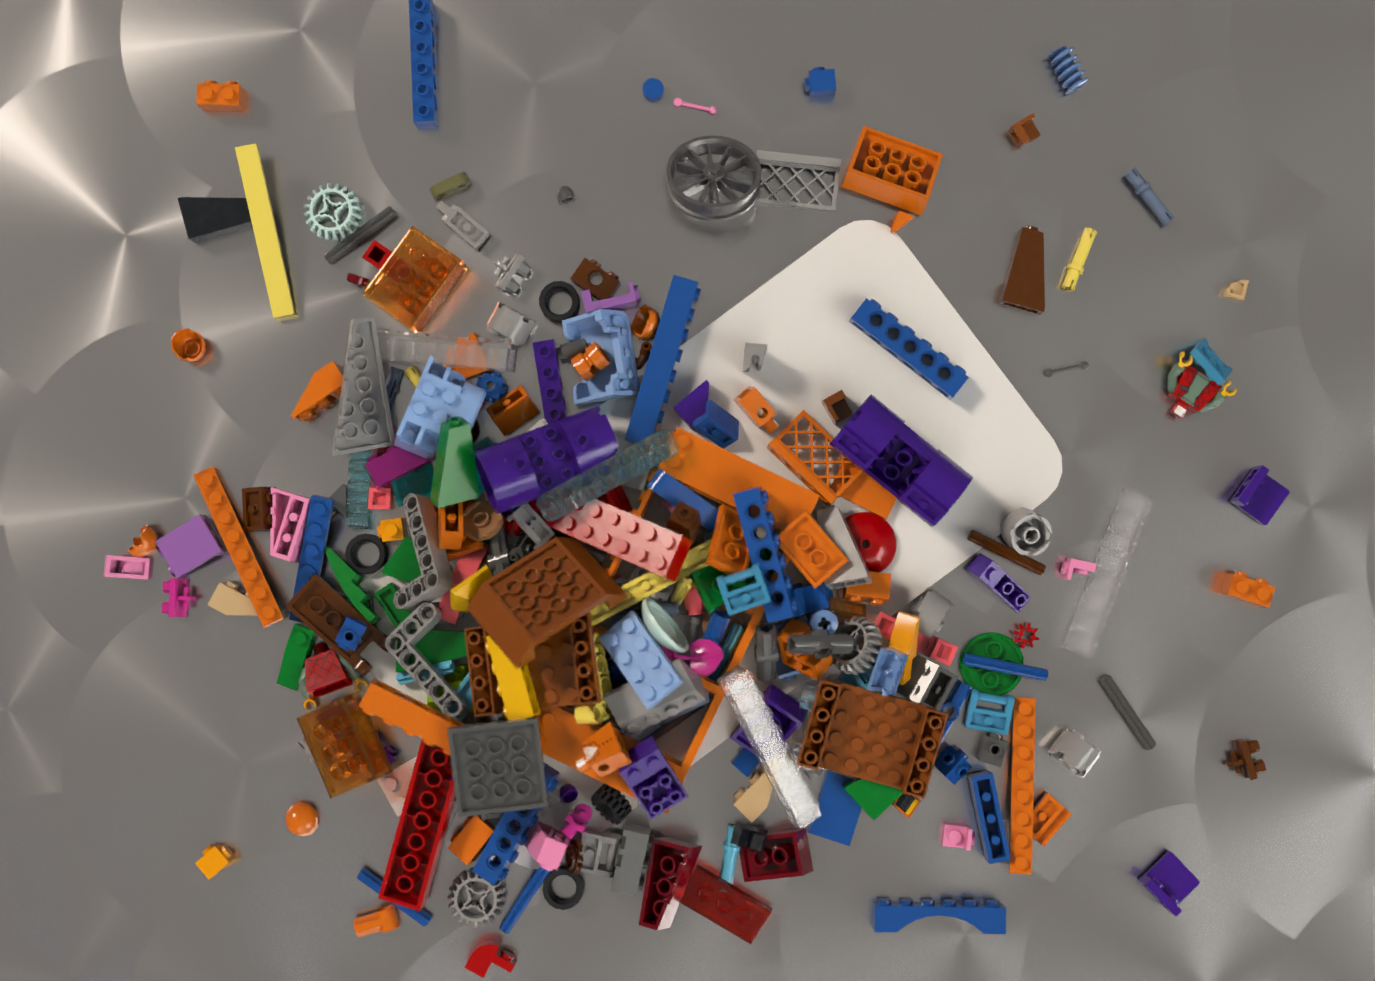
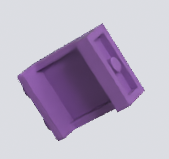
(620, 303)
(190, 546)

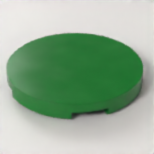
(992, 646)

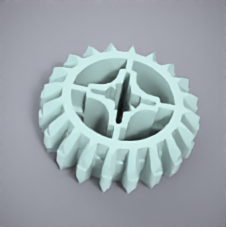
(325, 214)

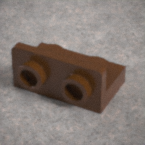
(257, 508)

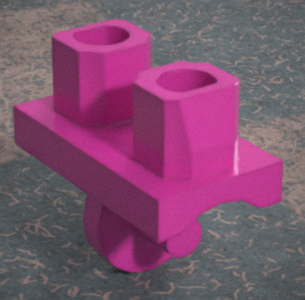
(178, 597)
(577, 820)

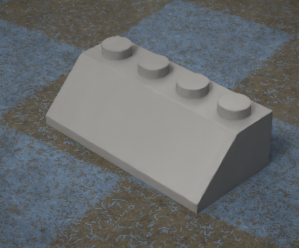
(634, 716)

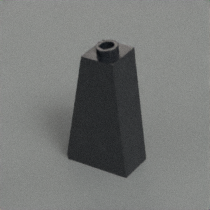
(213, 217)

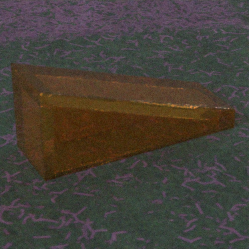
(847, 608)

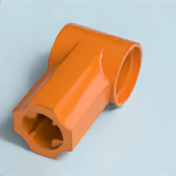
(381, 920)

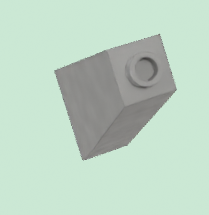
(855, 570)

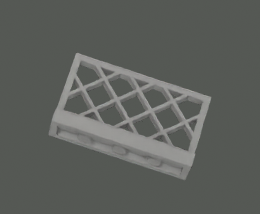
(803, 162)

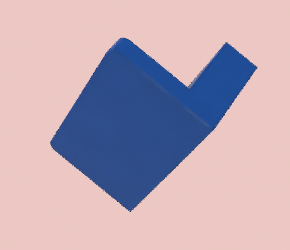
(717, 425)

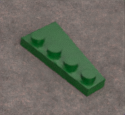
(708, 588)

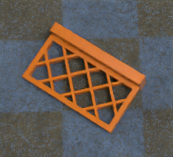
(800, 468)

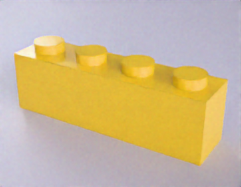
(514, 685)

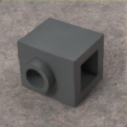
(992, 749)

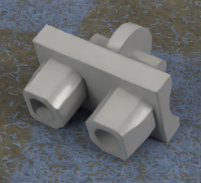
(516, 265)

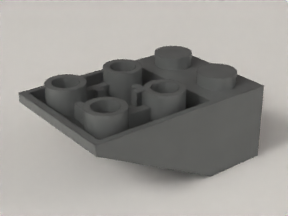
(928, 683)

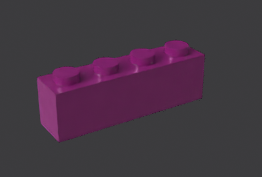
(393, 465)

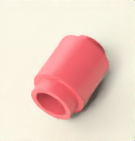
(693, 603)

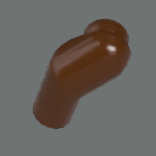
(644, 355)

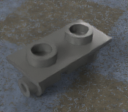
(522, 548)

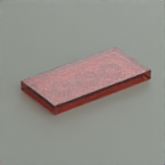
(725, 904)

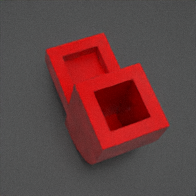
(377, 255)
(488, 953)

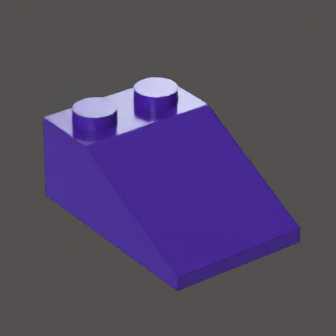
(786, 716)

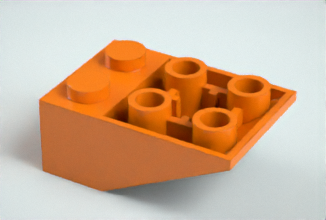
(320, 392)

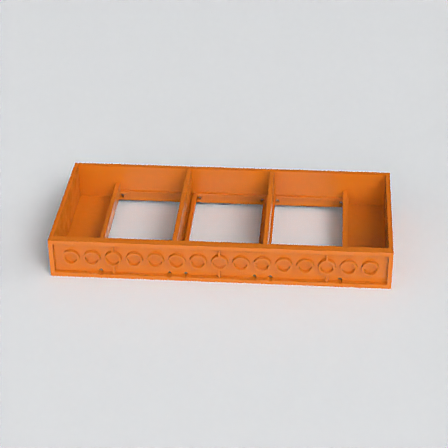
(716, 476)

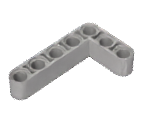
(433, 562)
(422, 664)

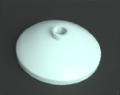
(663, 626)

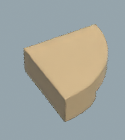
(1236, 290)

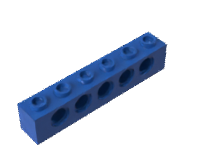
(423, 63)
(878, 334)
(744, 501)
(488, 866)

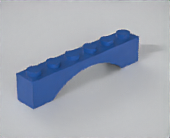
(893, 916)

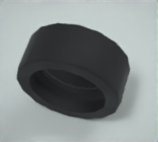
(559, 285)
(350, 551)
(560, 904)

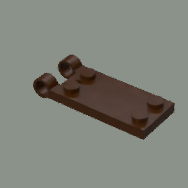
(325, 614)

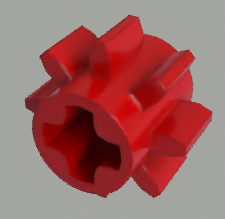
(512, 527)
(1030, 637)

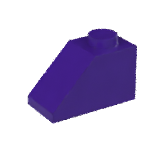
(694, 404)

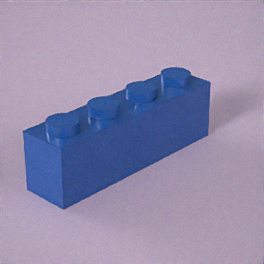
(989, 817)

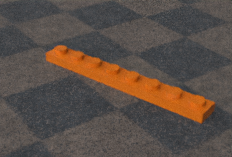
(238, 547)
(1022, 786)

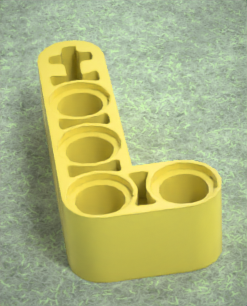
(597, 712)

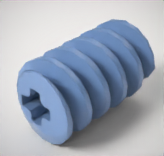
(1066, 66)
(815, 618)

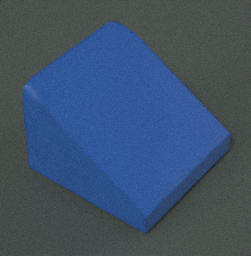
(745, 762)

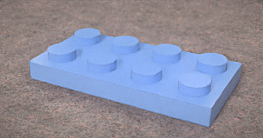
(641, 660)

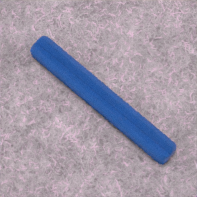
(1005, 667)
(375, 883)
(523, 900)

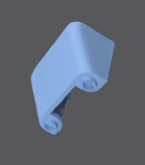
(613, 334)

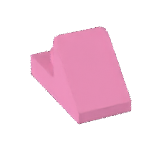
(126, 567)

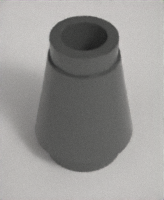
(571, 349)

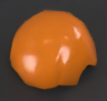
(645, 322)
(188, 345)
(145, 544)
(302, 819)

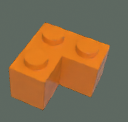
(803, 663)

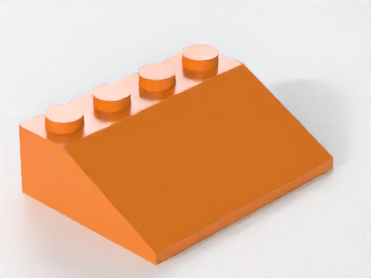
(892, 170)

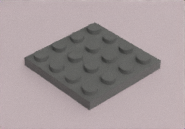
(498, 767)

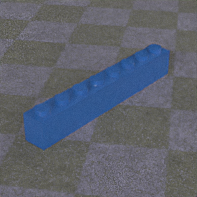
(662, 359)

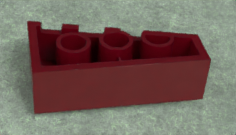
(666, 880)

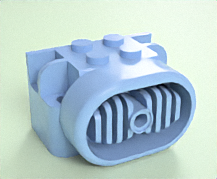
(436, 399)

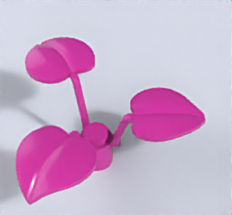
(704, 656)

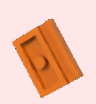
(1048, 818)

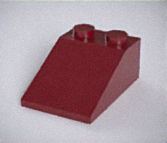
(783, 856)

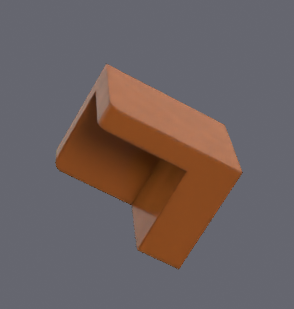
(1024, 131)
(837, 406)

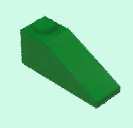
(296, 652)

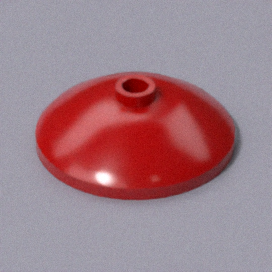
(880, 537)

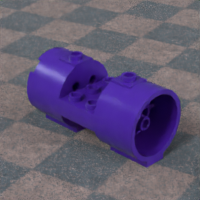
(544, 458)
(901, 461)

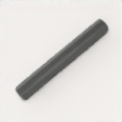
(360, 235)
(1127, 712)

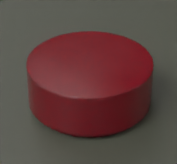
(357, 279)

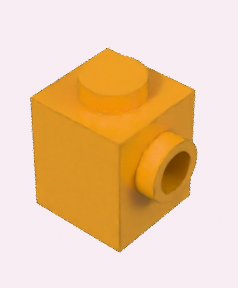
(392, 529)
(214, 859)

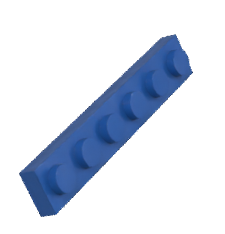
(314, 542)

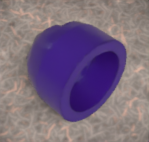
(568, 793)

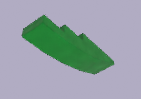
(349, 582)

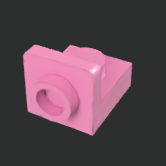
(1080, 566)
(958, 836)

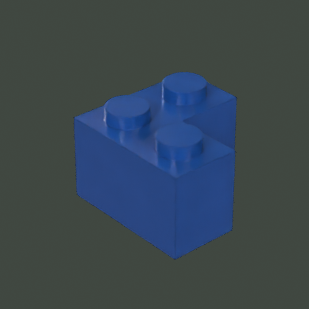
(808, 597)

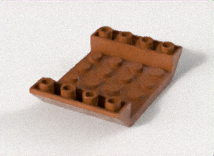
(541, 597)
(560, 672)
(872, 737)

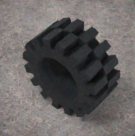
(611, 804)

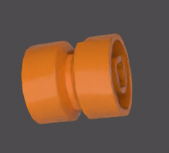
(590, 361)

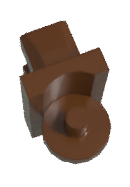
(1243, 761)

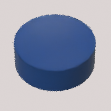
(653, 89)

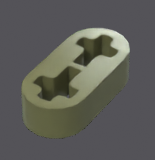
(450, 185)

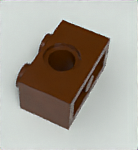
(589, 269)

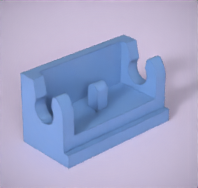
(887, 671)

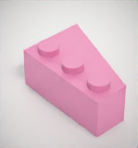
(288, 524)
(546, 845)

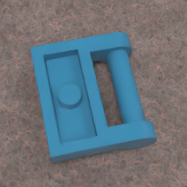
(1215, 368)
(747, 596)
(986, 718)

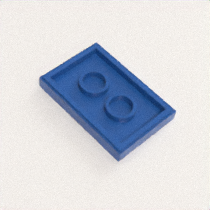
(838, 811)

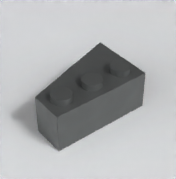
(631, 859)

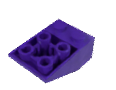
(652, 778)

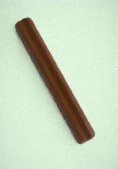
(1006, 552)

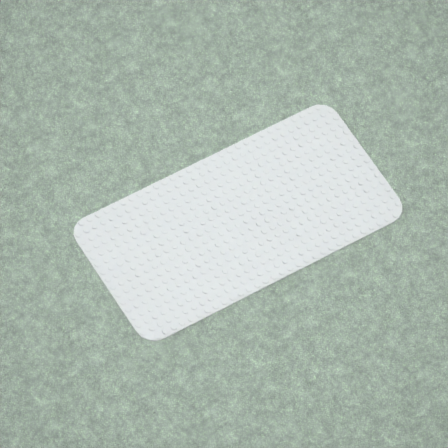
(808, 358)

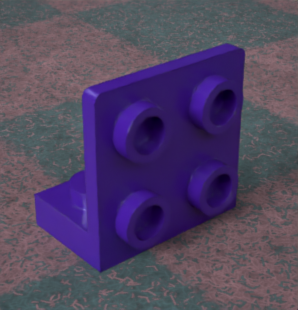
(1260, 495)
(1169, 882)

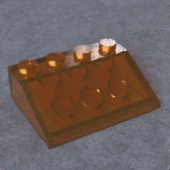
(415, 280)
(344, 745)

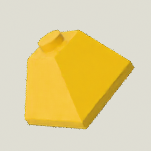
(465, 591)

